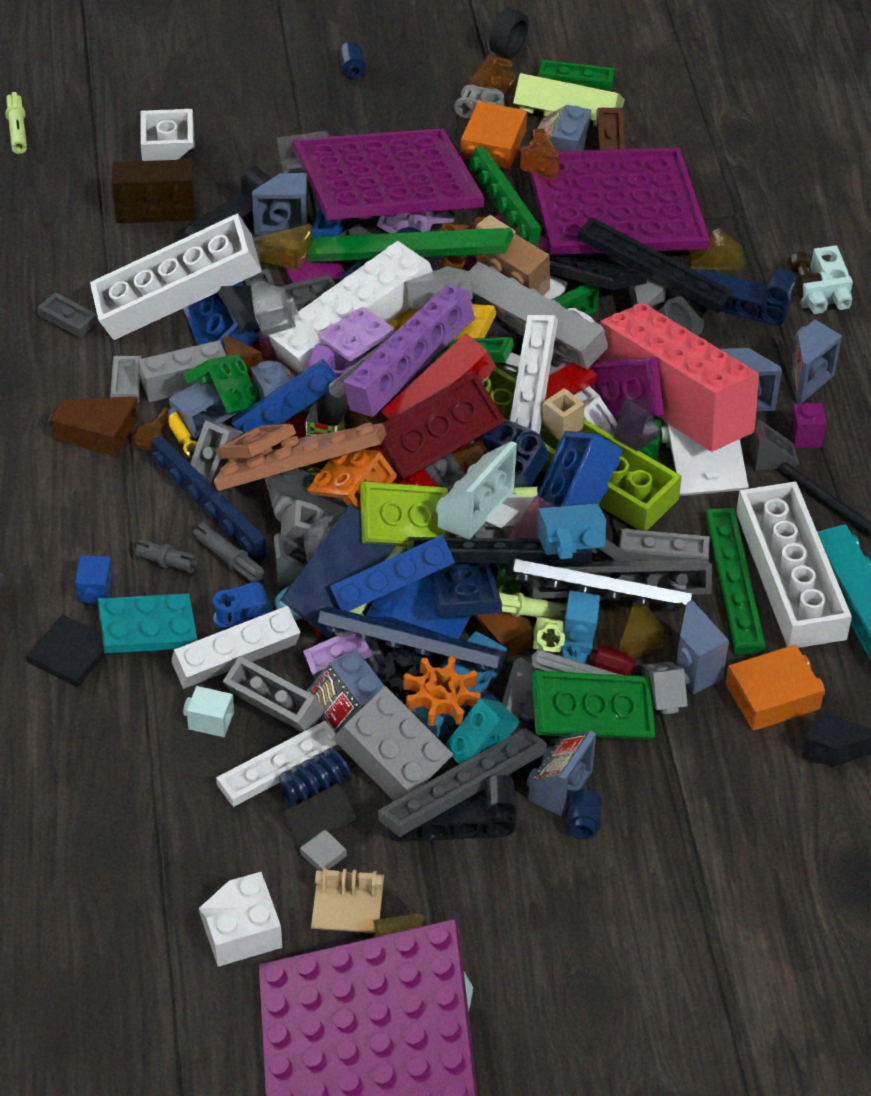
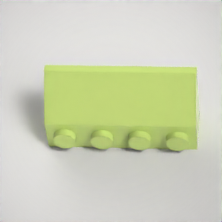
(550, 95)

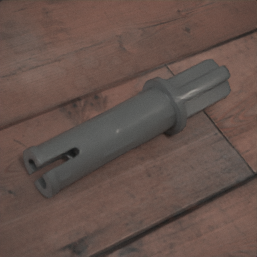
(237, 559)

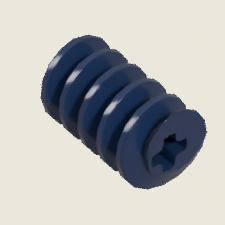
(313, 775)

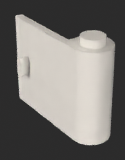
(702, 469)

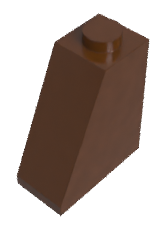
(95, 423)

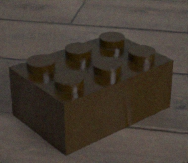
(154, 191)

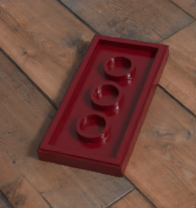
(440, 426)

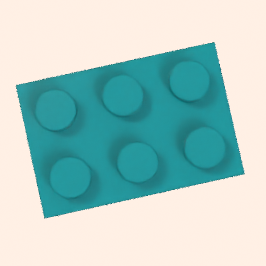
(146, 623)

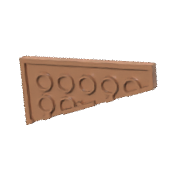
(298, 452)

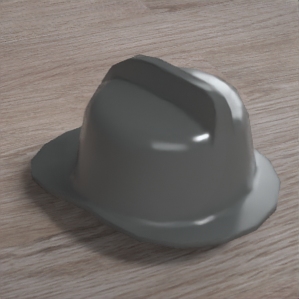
(685, 313)

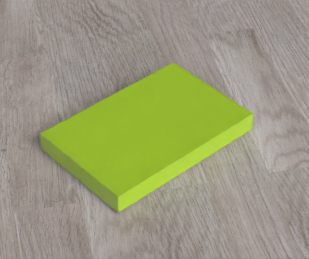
(399, 511)

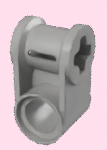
(477, 94)

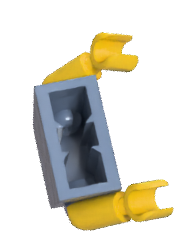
(190, 411)

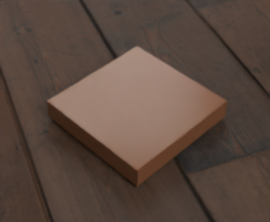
(255, 441)

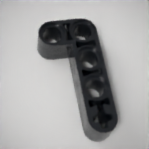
(241, 204)
(475, 817)

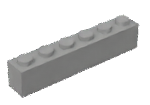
(575, 336)

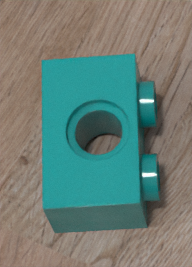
(482, 728)

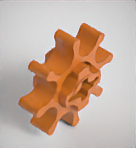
(441, 690)

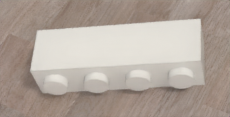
(221, 650)

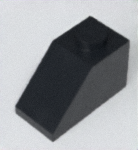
(836, 740)

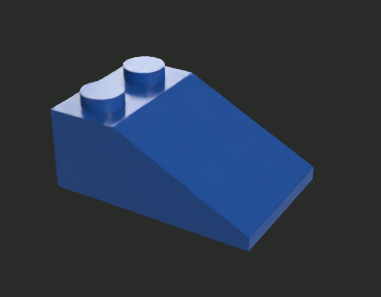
(416, 607)

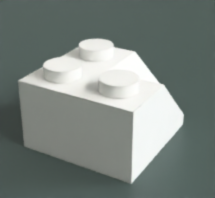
(166, 134)
(241, 920)

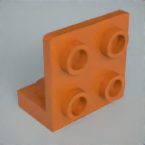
(345, 473)

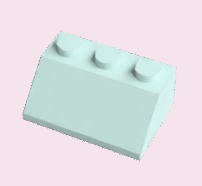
(478, 492)

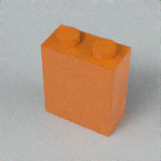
(496, 129)
(775, 687)

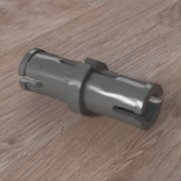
(166, 556)

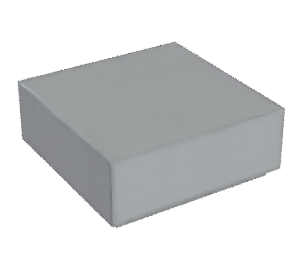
(323, 851)

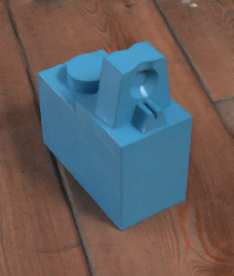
(571, 528)
(579, 625)

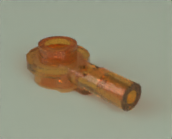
(151, 430)

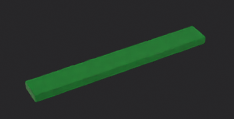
(422, 243)

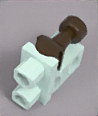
(827, 282)

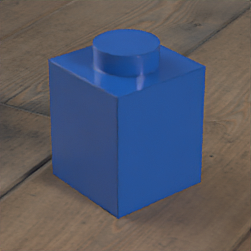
(93, 578)

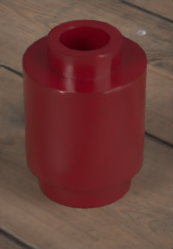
(613, 660)

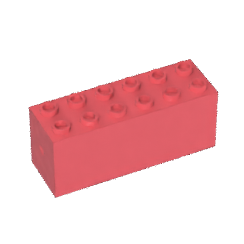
(701, 386)

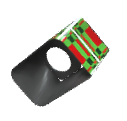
(329, 409)

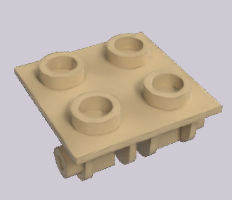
(347, 900)

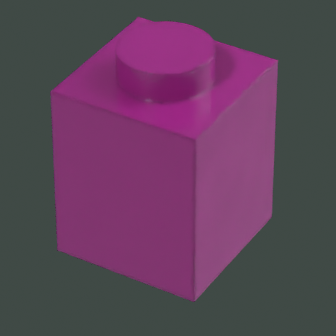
(808, 425)

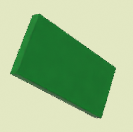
(593, 702)

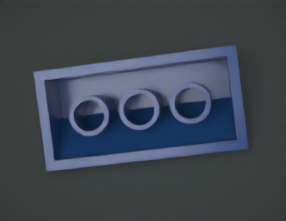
(212, 321)
(580, 470)

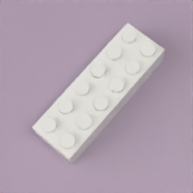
(175, 277)
(376, 286)
(793, 565)

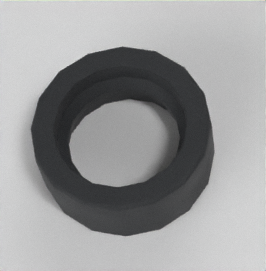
(509, 32)

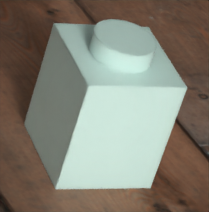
(209, 711)

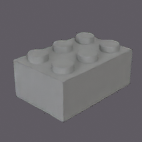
(392, 745)

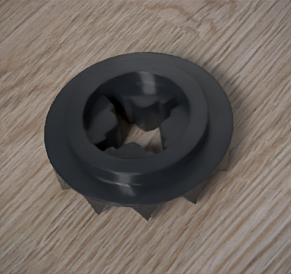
(387, 670)

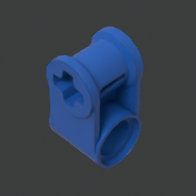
(241, 604)

